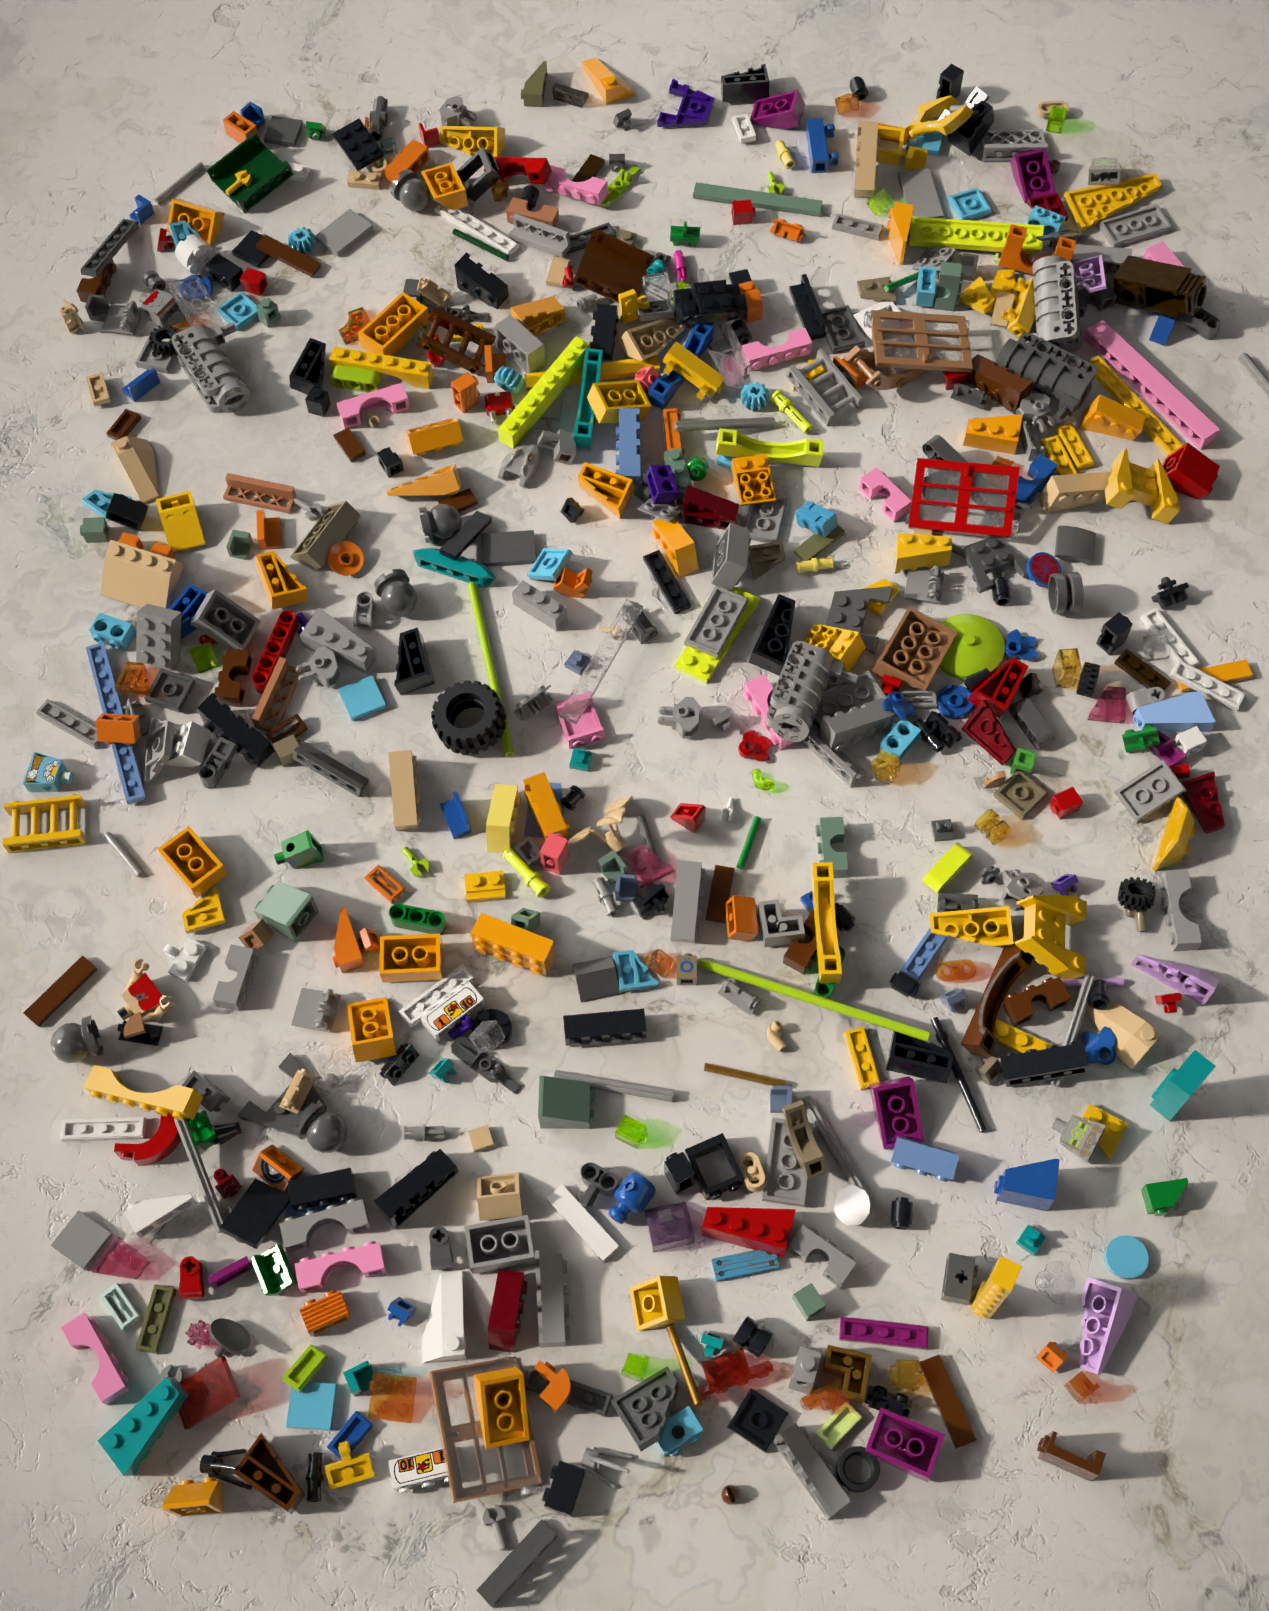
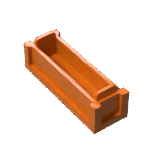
(672, 437)

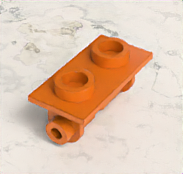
(794, 230)

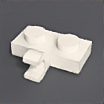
(186, 959)

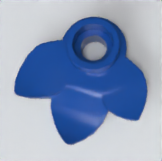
(1022, 645)
(896, 702)
(1097, 1044)

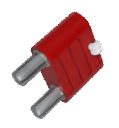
(498, 404)

